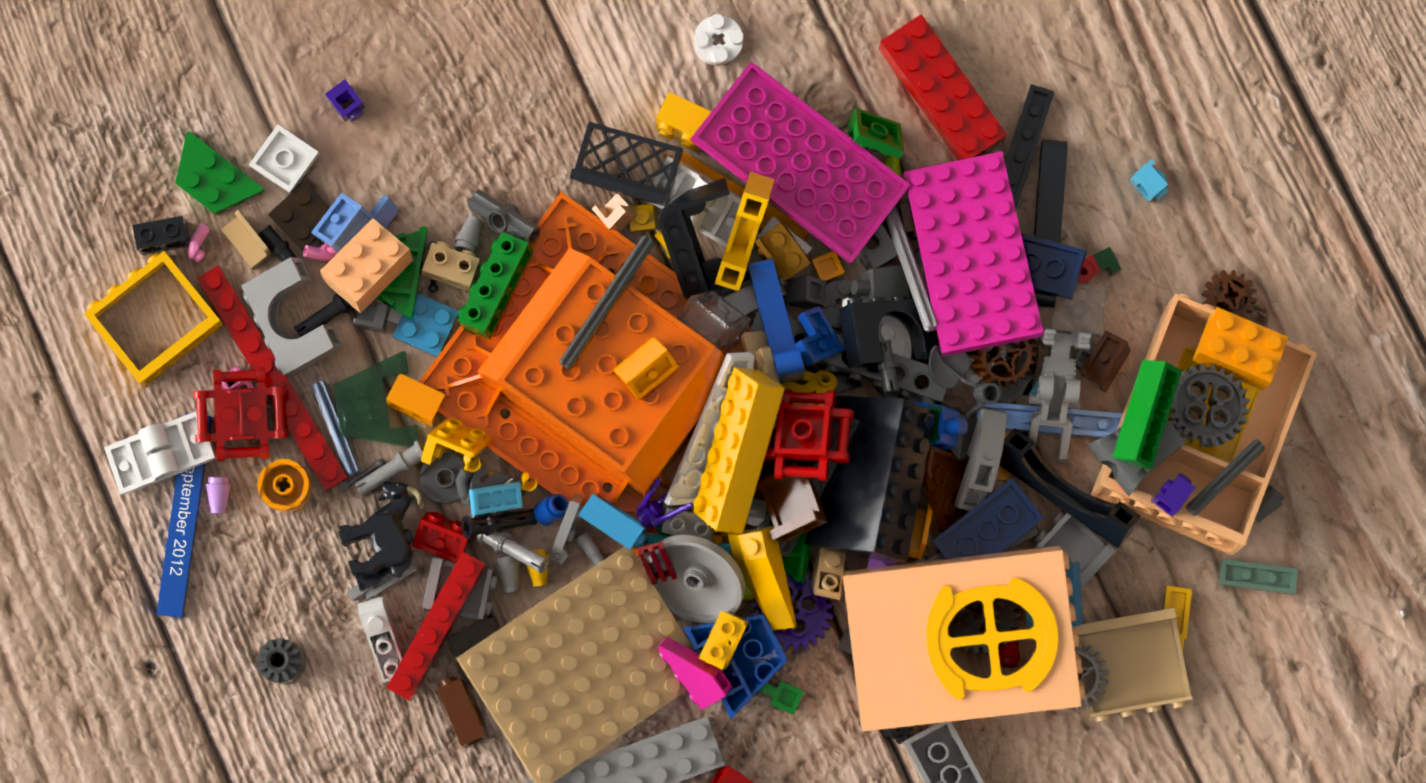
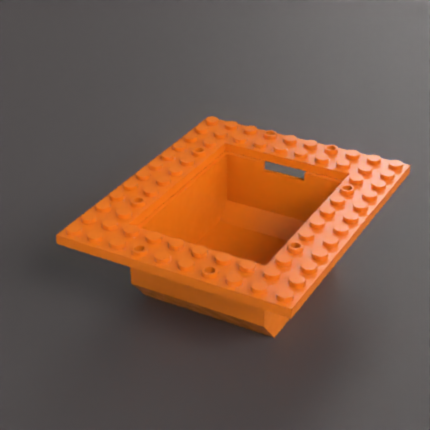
(582, 422)

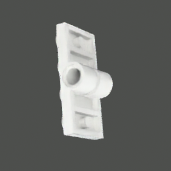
(718, 215)
(158, 453)

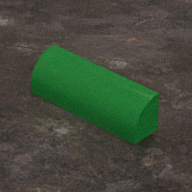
(1147, 413)

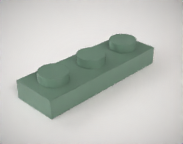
(1258, 576)

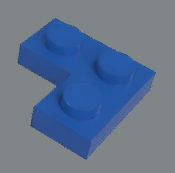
(822, 339)

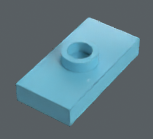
(495, 498)

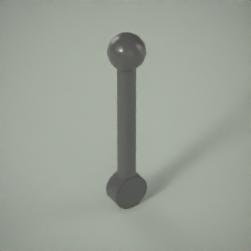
(344, 486)

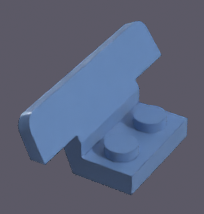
(348, 217)

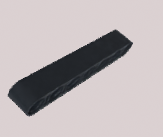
(1050, 200)

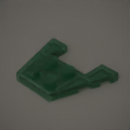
(363, 404)

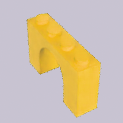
(744, 231)

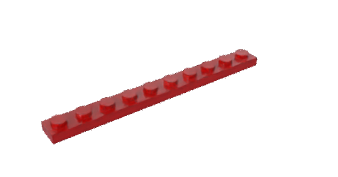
(258, 355)

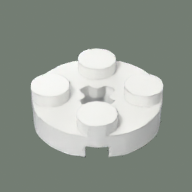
(718, 26)

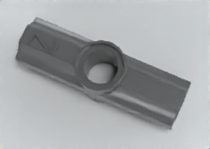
(503, 217)

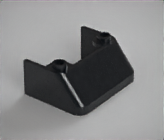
(691, 268)

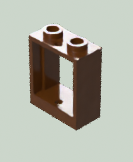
(461, 711)

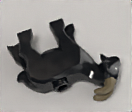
(387, 536)

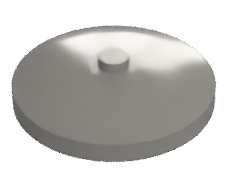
(705, 579)

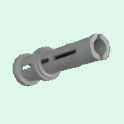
(402, 463)
(503, 543)

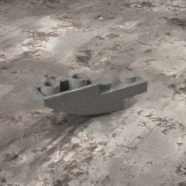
(984, 460)

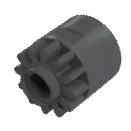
(294, 661)

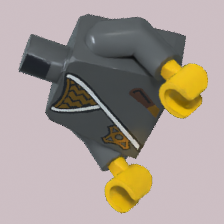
(474, 476)

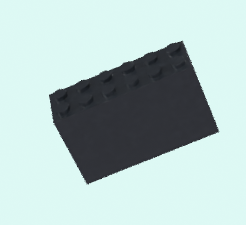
(877, 493)

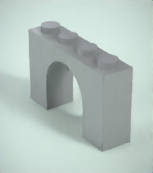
(265, 297)

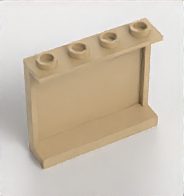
(1141, 660)

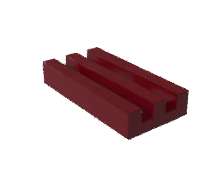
(660, 574)

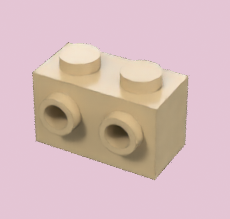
(450, 266)

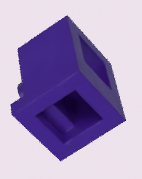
(344, 93)
(1174, 494)

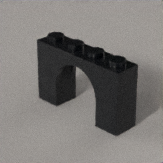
(861, 325)

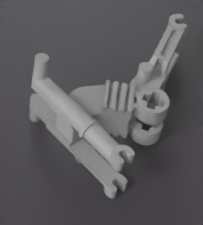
(1058, 386)

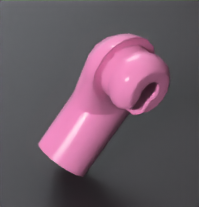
(196, 241)
(322, 253)

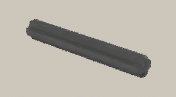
(1225, 477)

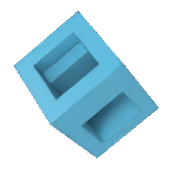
(1150, 182)

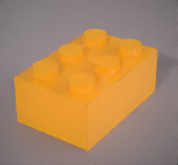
(1241, 348)

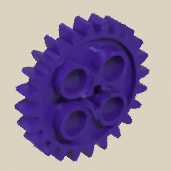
(813, 619)

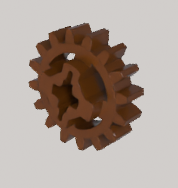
(1227, 286)

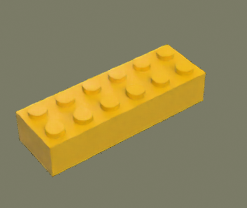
(738, 450)

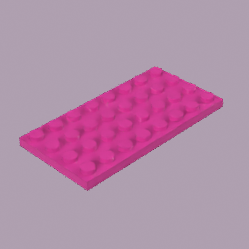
(816, 168)
(973, 254)

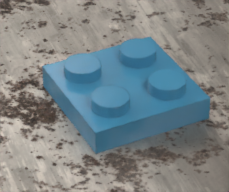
(429, 327)

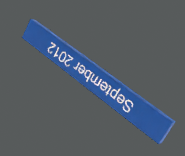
(181, 540)

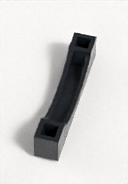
(1106, 519)

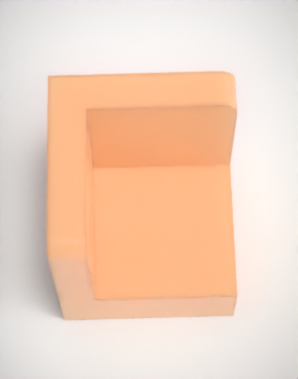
(616, 213)

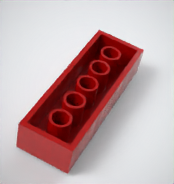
(941, 90)

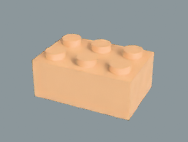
(366, 265)

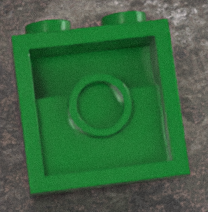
(876, 133)

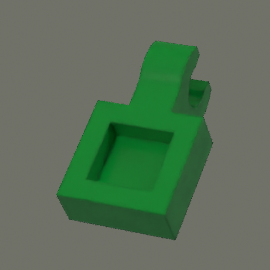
(783, 696)

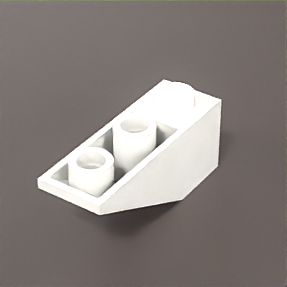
(380, 636)

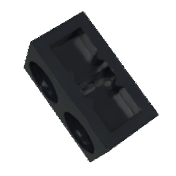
(161, 235)

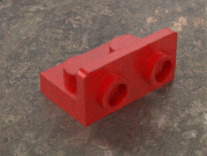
(440, 536)

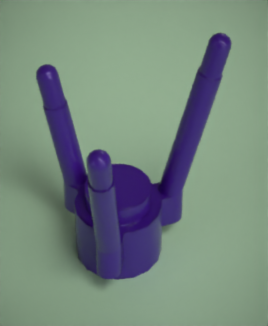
(651, 512)

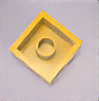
(680, 120)

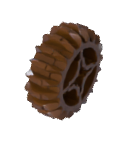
(983, 359)

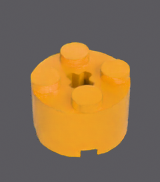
(276, 474)

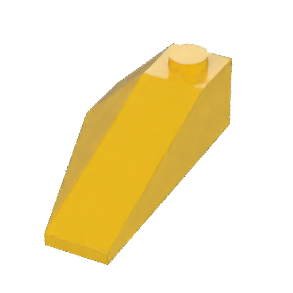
(764, 575)

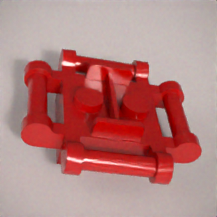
(240, 414)
(807, 433)

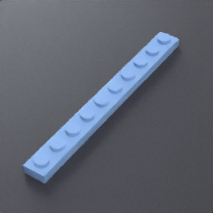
(1085, 422)

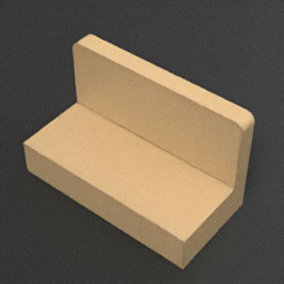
(246, 241)

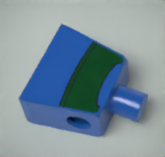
(946, 426)

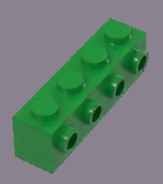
(495, 285)

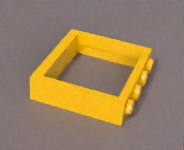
(179, 348)

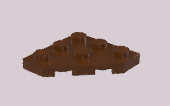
(942, 483)

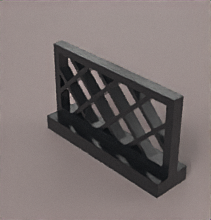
(615, 182)

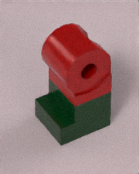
(1099, 263)

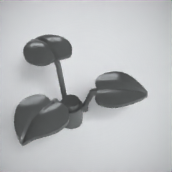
(951, 368)

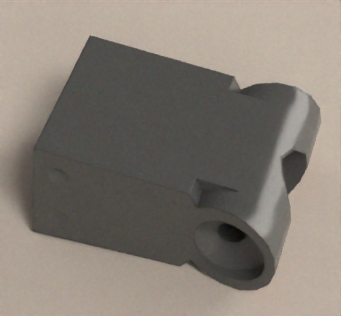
(1128, 475)

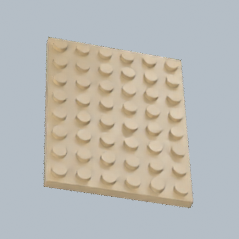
(578, 667)

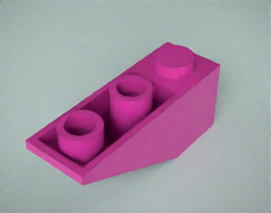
(702, 680)

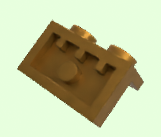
(784, 250)

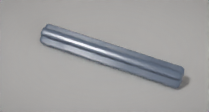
(330, 416)

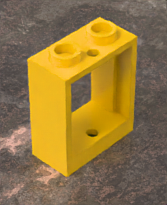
(717, 648)

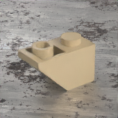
(828, 574)

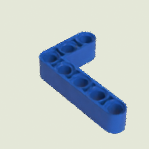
(776, 321)

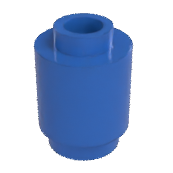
(550, 509)

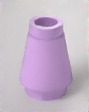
(218, 493)

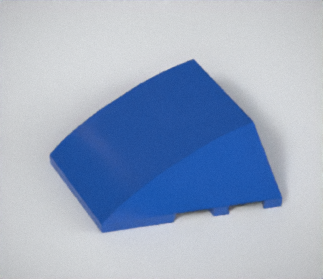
(752, 663)

